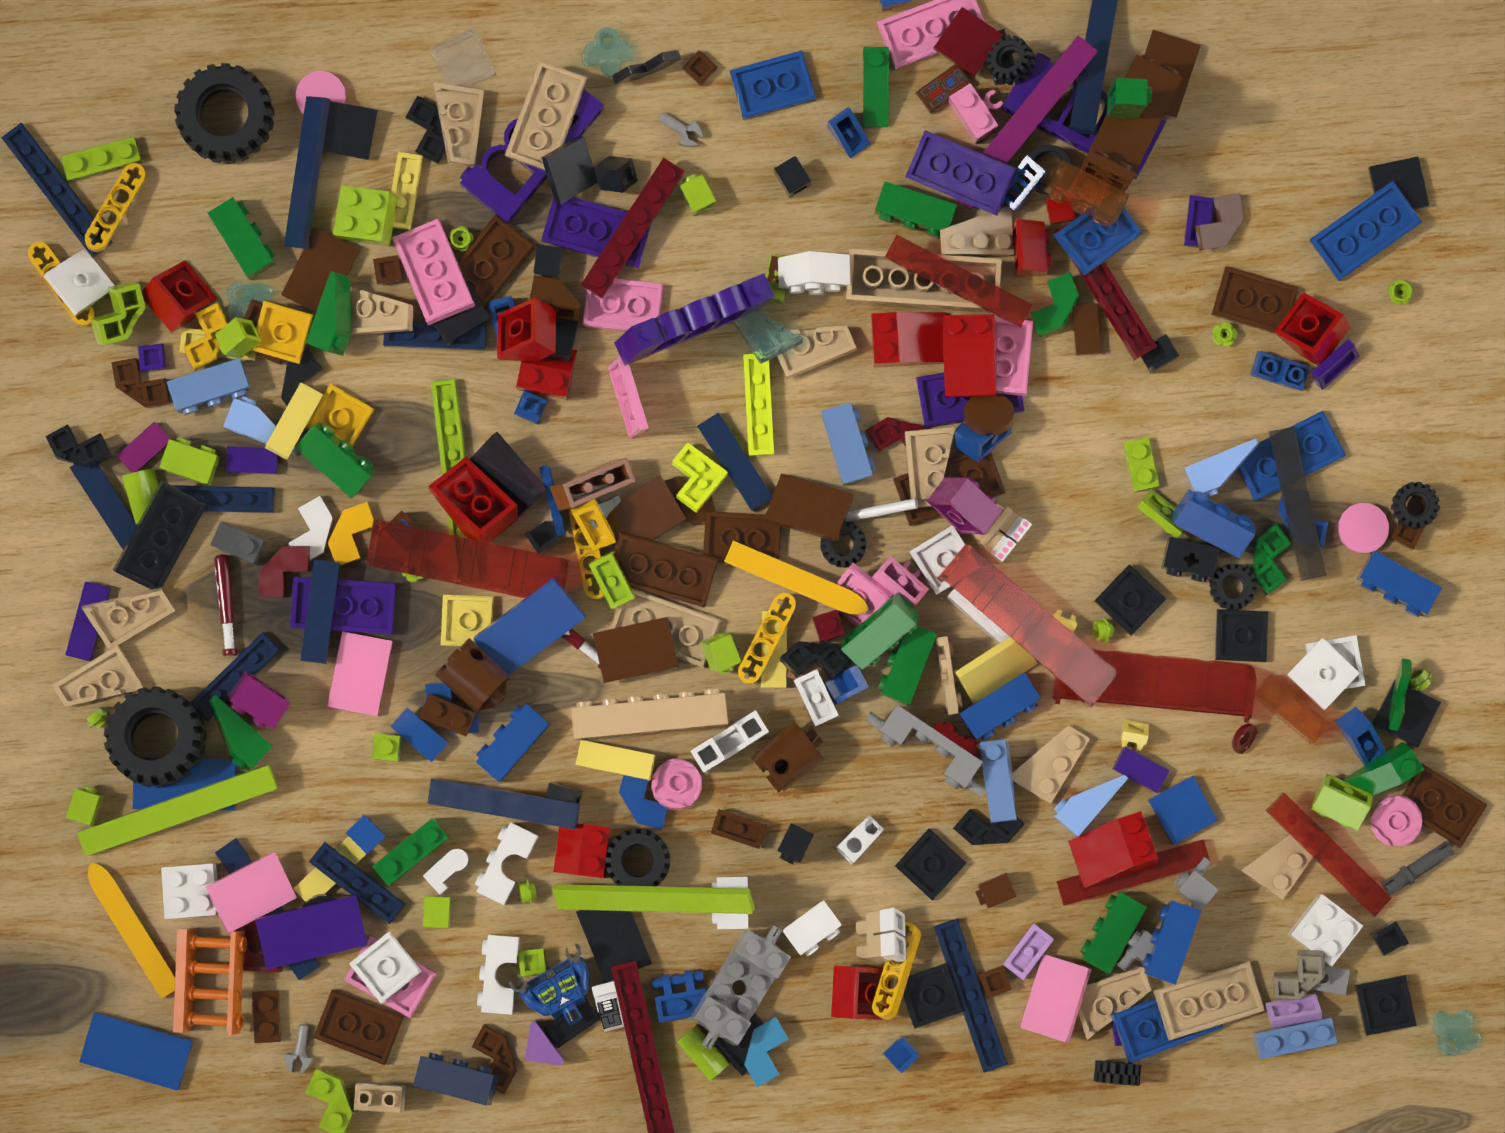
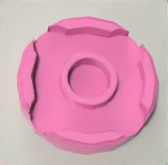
(320, 85)
(1363, 528)
(676, 784)
(1396, 820)

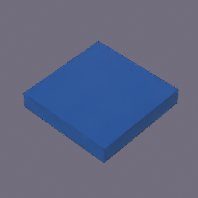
(1182, 810)

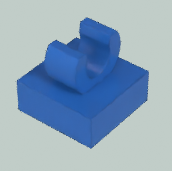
(530, 407)

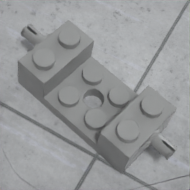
(961, 767)
(1193, 889)
(756, 964)

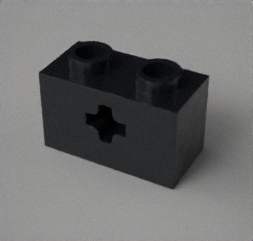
(1204, 555)
(794, 844)

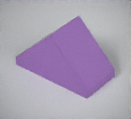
(541, 1047)

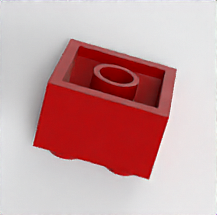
(1030, 248)
(177, 295)
(1312, 329)
(527, 332)
(547, 377)
(582, 850)
(855, 991)

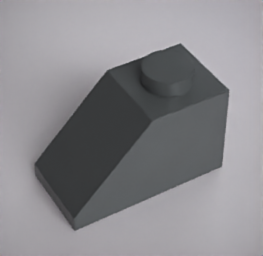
(238, 543)

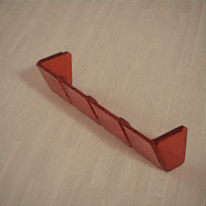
(462, 560)
(1028, 624)
(1174, 684)

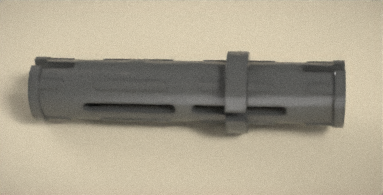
(1414, 870)

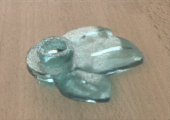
(607, 56)
(256, 291)
(1455, 1028)

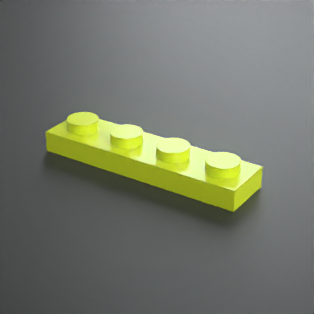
(758, 406)

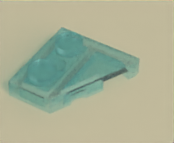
(765, 336)

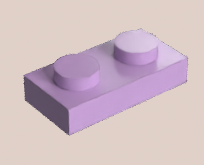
(1028, 951)
(1293, 1011)

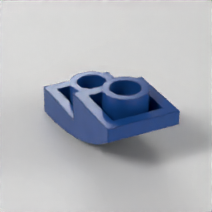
(1279, 371)
(419, 734)

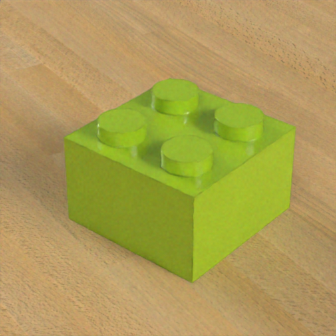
(365, 215)

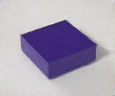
(152, 357)

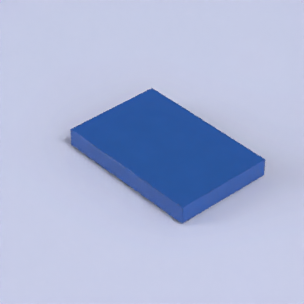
(772, 85)
(1093, 243)

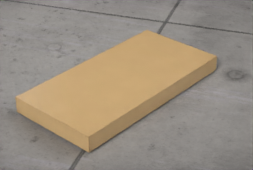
(545, 114)
(686, 625)
(1209, 1000)

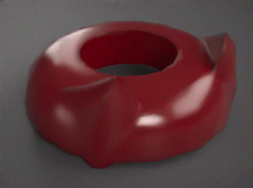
(1249, 731)

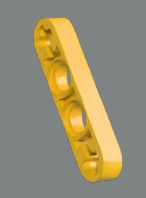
(113, 206)
(49, 254)
(582, 553)
(769, 639)
(901, 972)

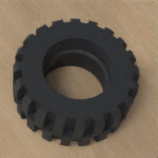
(203, 87)
(131, 714)

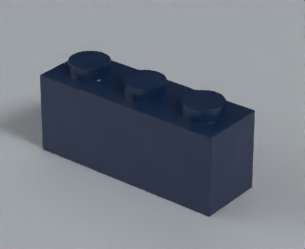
(456, 1079)

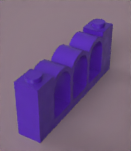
(1056, 129)
(498, 198)
(693, 319)

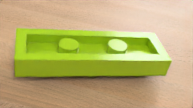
(101, 159)

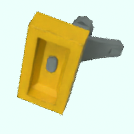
(592, 521)

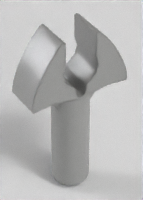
(682, 129)
(299, 1050)

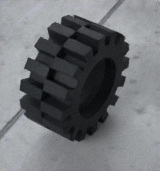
(1001, 51)
(1429, 498)
(854, 555)
(1248, 582)
(1117, 1073)

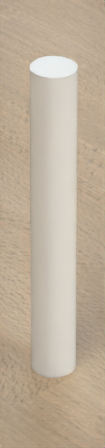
(882, 510)

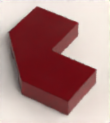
(890, 431)
(273, 574)

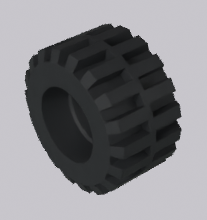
(631, 838)

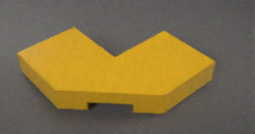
(207, 348)
(350, 522)

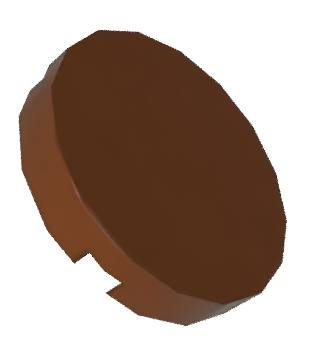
(989, 414)

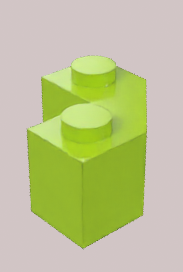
(127, 307)
(332, 1090)

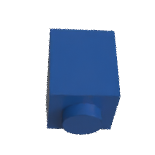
(977, 445)
(1360, 735)

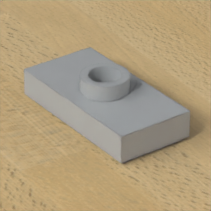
(1334, 981)

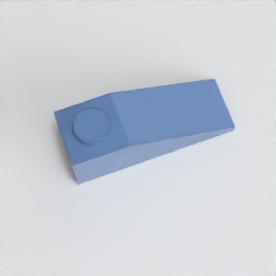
(998, 780)

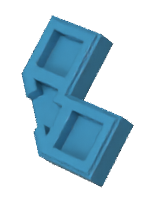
(757, 1060)

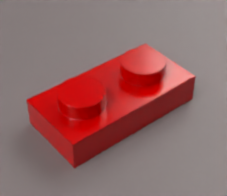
(966, 743)

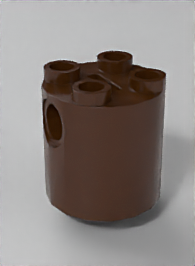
(475, 677)
(795, 749)

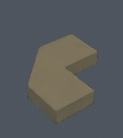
(1296, 985)

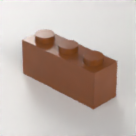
(592, 484)

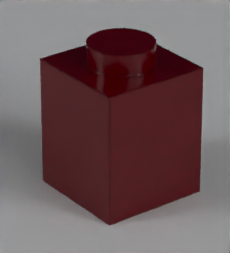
(828, 626)

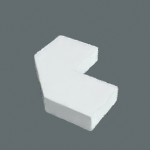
(319, 522)

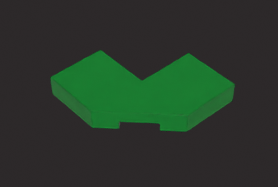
(1054, 317)
(1267, 547)
(1401, 685)

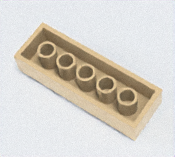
(888, 284)
(649, 716)

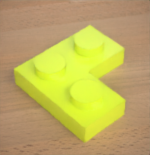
(703, 474)

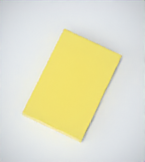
(994, 669)

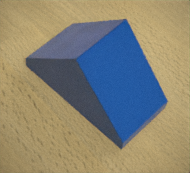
(848, 132)

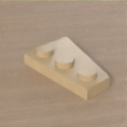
(460, 120)
(1050, 766)
(1279, 866)
(1109, 997)

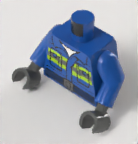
(558, 989)

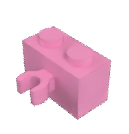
(975, 112)
(898, 579)

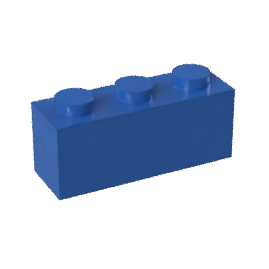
(1214, 523)
(1398, 584)
(1000, 707)
(511, 742)
(1171, 941)

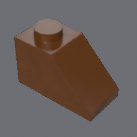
(556, 295)

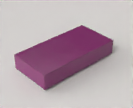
(144, 448)

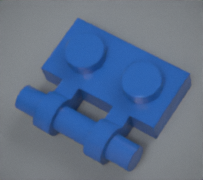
(680, 1004)

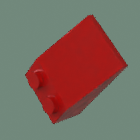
(907, 338)
(970, 355)
(474, 502)
(1114, 850)

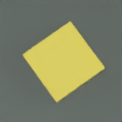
(464, 617)

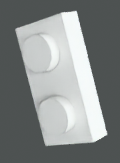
(816, 697)

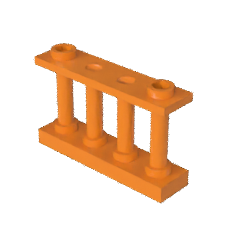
(184, 981)

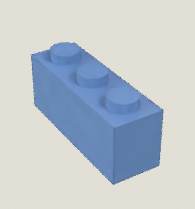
(209, 386)
(848, 443)
(1294, 1038)

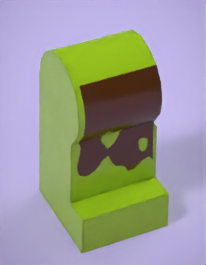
(772, 277)

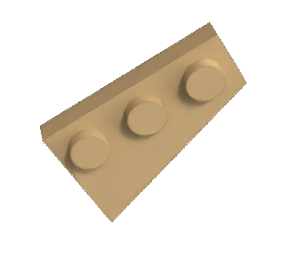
(980, 236)
(378, 314)
(818, 348)
(927, 460)
(127, 615)
(948, 675)
(98, 679)

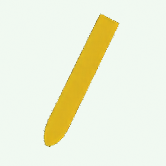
(795, 579)
(131, 930)

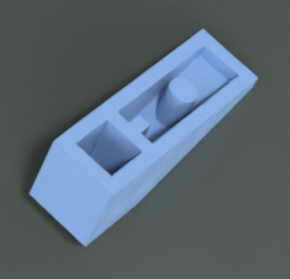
(250, 421)
(1216, 470)
(1083, 807)

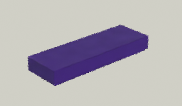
(83, 634)

